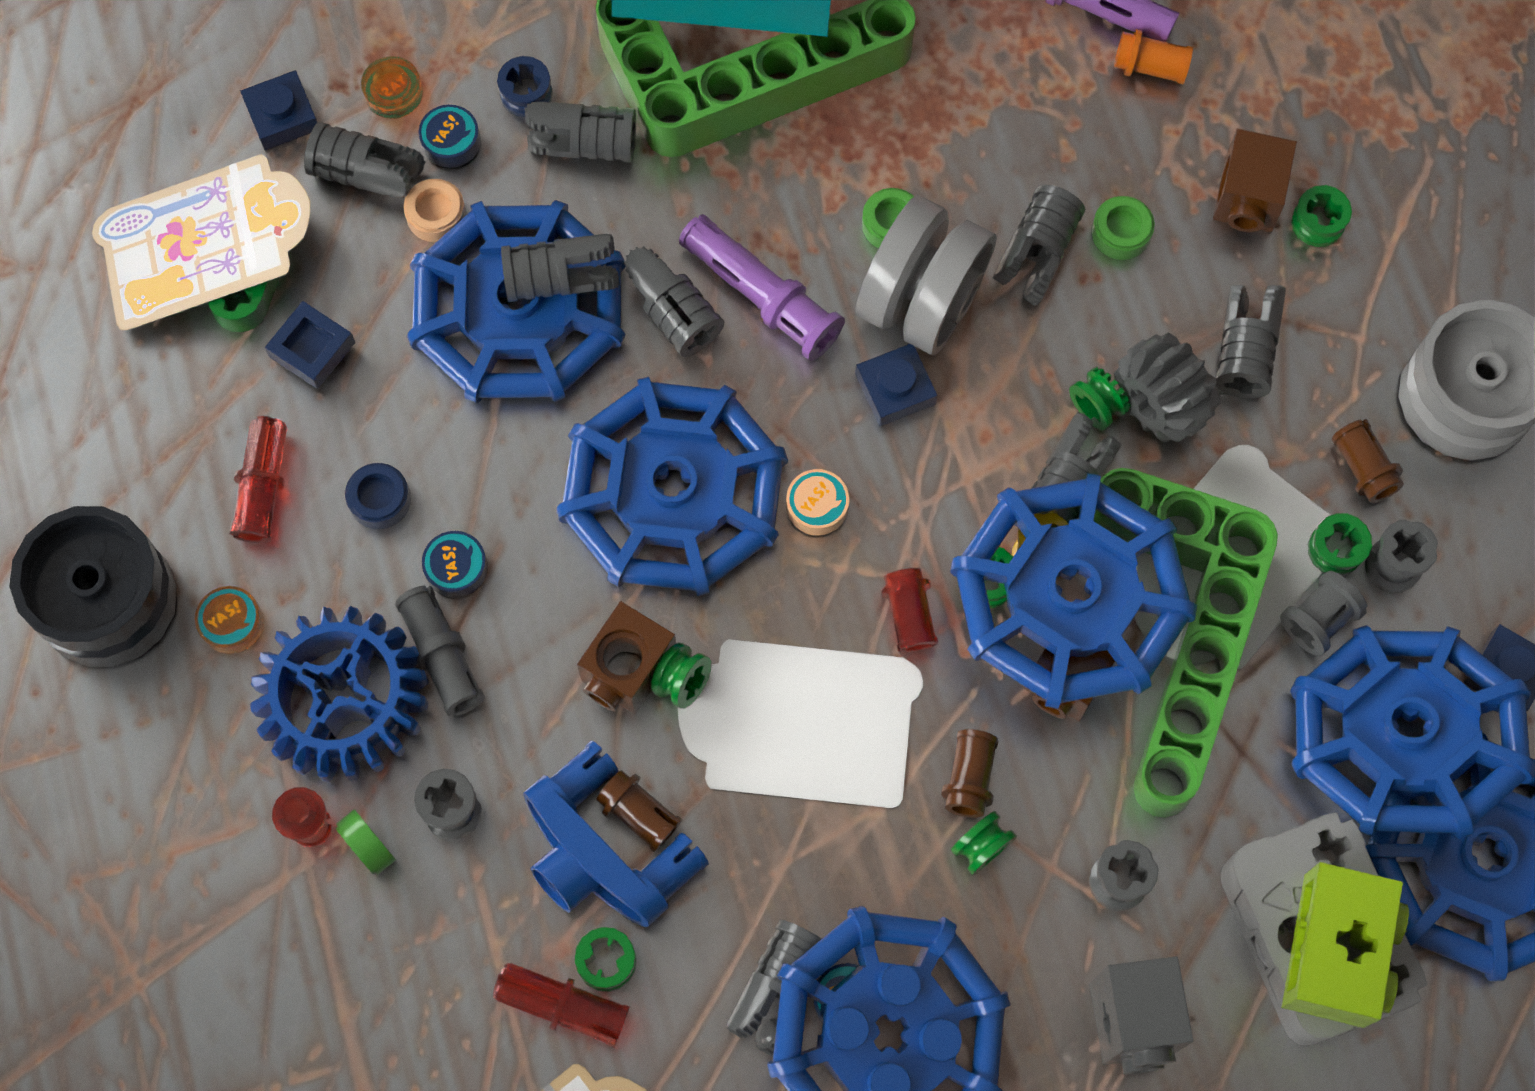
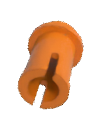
(1153, 57)

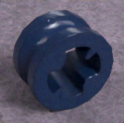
(523, 68)

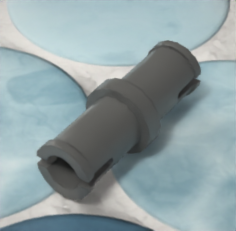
(440, 650)

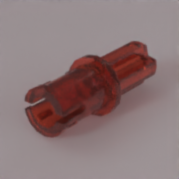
(259, 480)
(560, 1003)

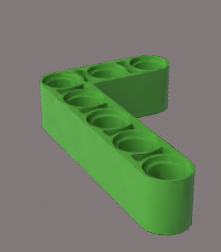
(748, 72)
(1211, 630)

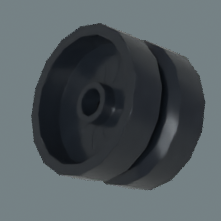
(93, 586)

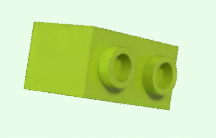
(1318, 972)

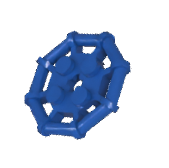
(496, 328)
(678, 519)
(1075, 626)
(1405, 763)
(1463, 886)
(897, 993)

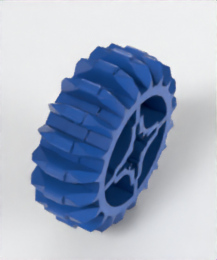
(328, 718)

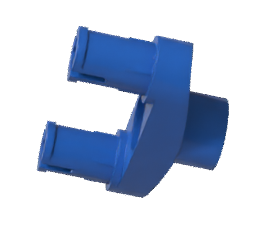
(585, 862)

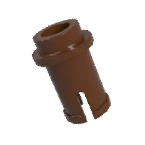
(1368, 461)
(971, 774)
(638, 810)

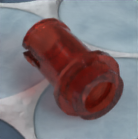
(910, 609)
(295, 805)

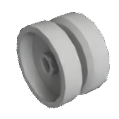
(925, 274)
(1473, 380)

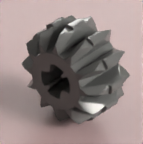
(1167, 387)

